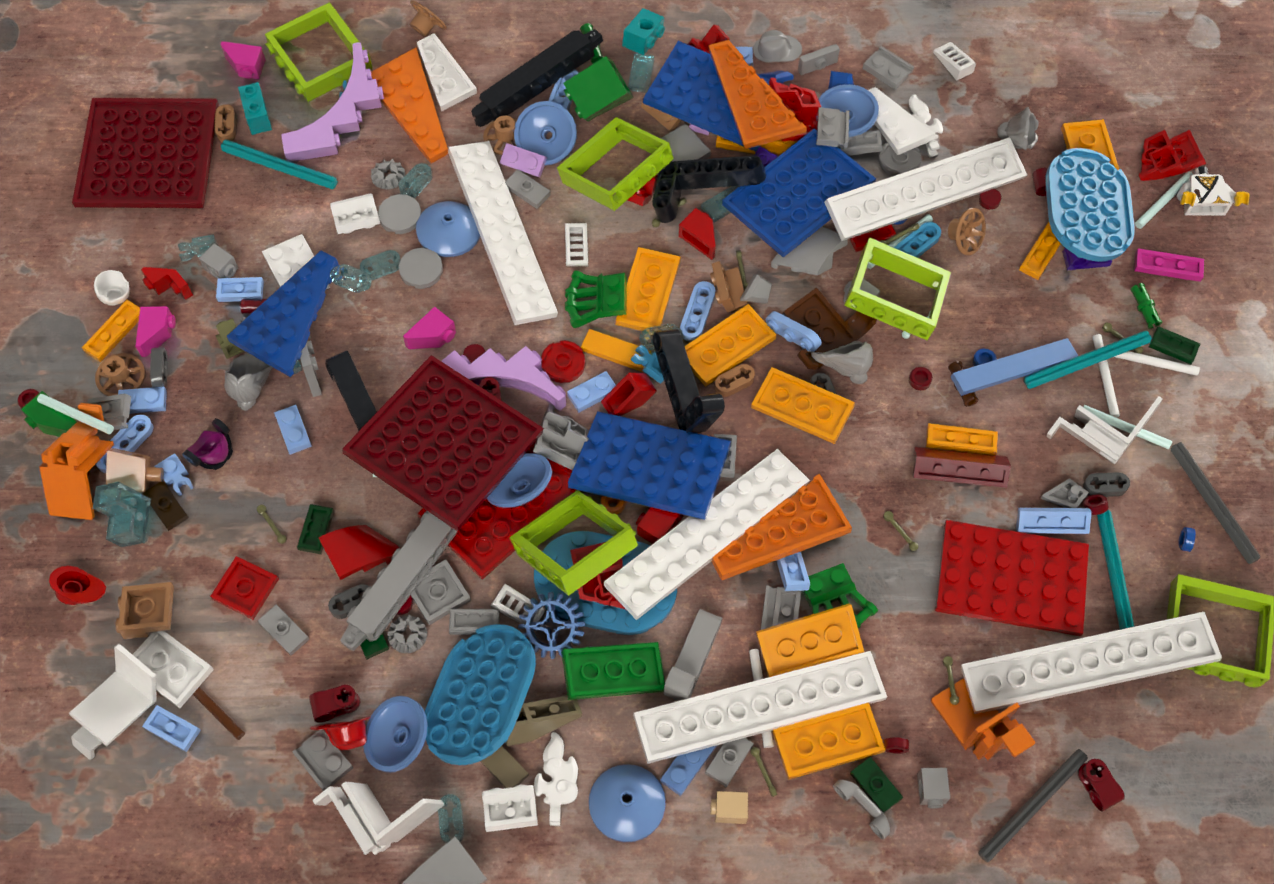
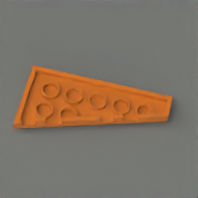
(411, 103)
(753, 103)
(790, 527)

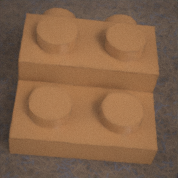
(144, 609)

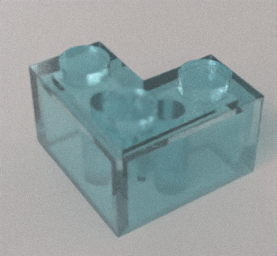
(126, 512)

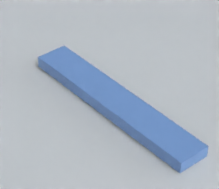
(1012, 366)

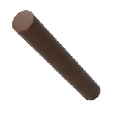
(218, 713)

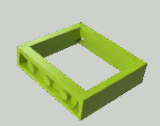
(301, 25)
(601, 144)
(906, 266)
(555, 519)
(1239, 598)

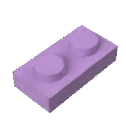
(523, 160)

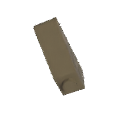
(543, 717)

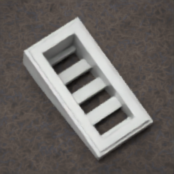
(956, 71)
(576, 228)
(513, 614)

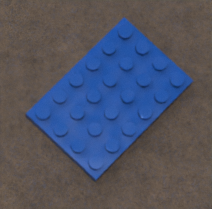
(692, 92)
(792, 196)
(650, 465)

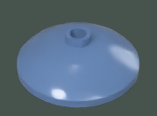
(859, 101)
(537, 122)
(447, 237)
(523, 482)
(395, 734)
(627, 820)

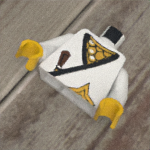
(1209, 194)

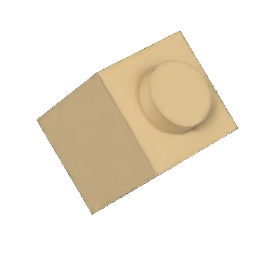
(730, 807)

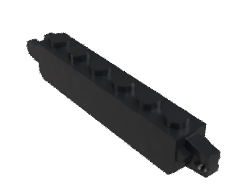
(535, 76)

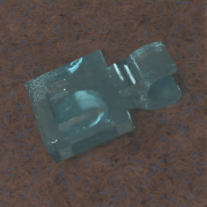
(197, 246)

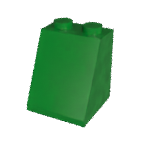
(597, 89)

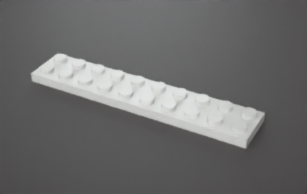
(925, 189)
(502, 233)
(695, 540)
(1090, 662)
(758, 706)

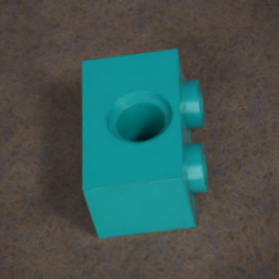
(643, 31)
(255, 108)

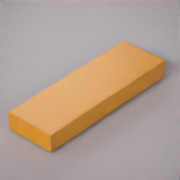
(1040, 254)
(112, 331)
(611, 349)
(961, 439)

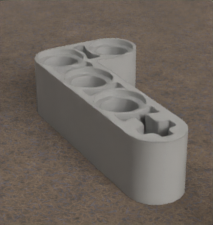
(693, 656)

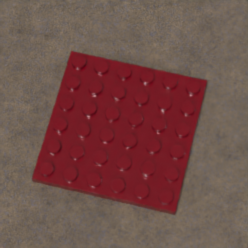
(146, 153)
(443, 442)

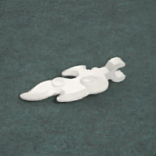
(921, 113)
(564, 774)

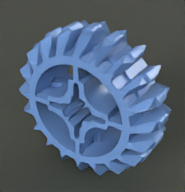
(551, 613)

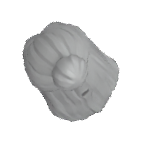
(1020, 130)
(849, 360)
(246, 380)

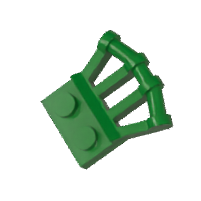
(609, 301)
(836, 585)

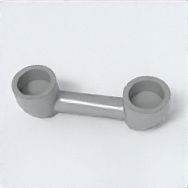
(880, 823)

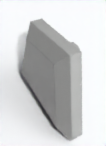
(757, 290)
(1066, 494)

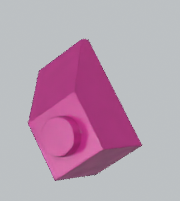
(244, 59)
(154, 328)
(430, 331)

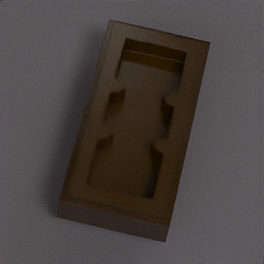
(165, 505)

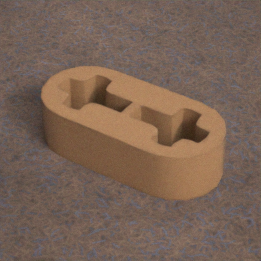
(221, 124)
(733, 377)

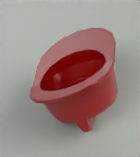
(75, 585)
(345, 734)

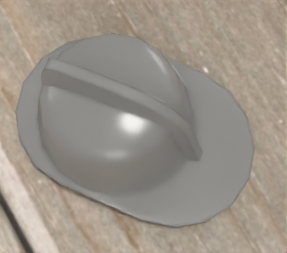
(777, 47)

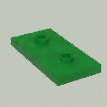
(613, 670)

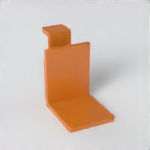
(67, 466)
(986, 730)

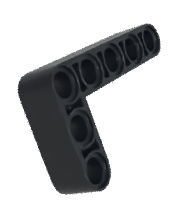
(699, 175)
(344, 373)
(691, 410)

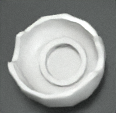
(111, 287)

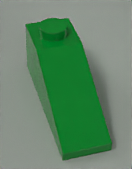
(46, 418)

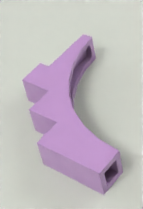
(322, 136)
(519, 372)

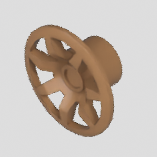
(423, 22)
(504, 132)
(965, 230)
(118, 372)

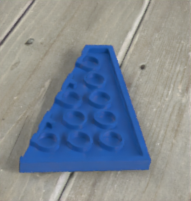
(282, 323)

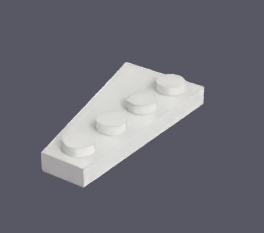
(446, 76)
(898, 126)

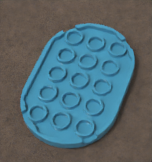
(1089, 205)
(596, 614)
(479, 694)

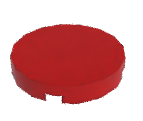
(563, 361)

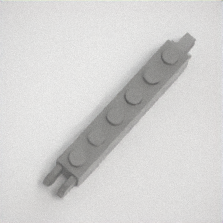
(397, 581)

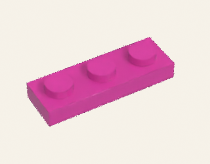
(1169, 265)

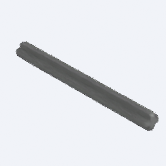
(1215, 503)
(1033, 805)

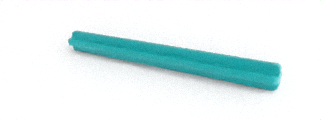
(279, 164)
(1087, 359)
(1115, 570)

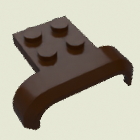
(819, 315)

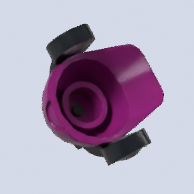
(211, 448)

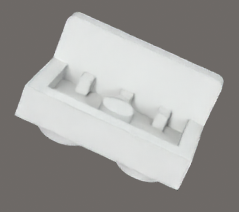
(355, 213)
(509, 808)

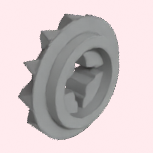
(393, 179)
(414, 641)

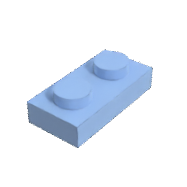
(239, 288)
(591, 391)
(146, 399)
(292, 429)
(794, 573)
(171, 728)

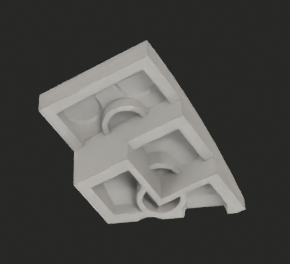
(813, 254)
(560, 439)
(448, 866)

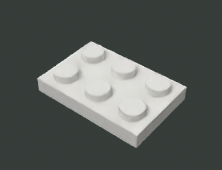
(288, 258)
(176, 667)

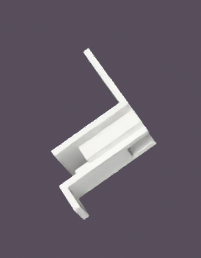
(1099, 434)
(114, 703)
(368, 819)

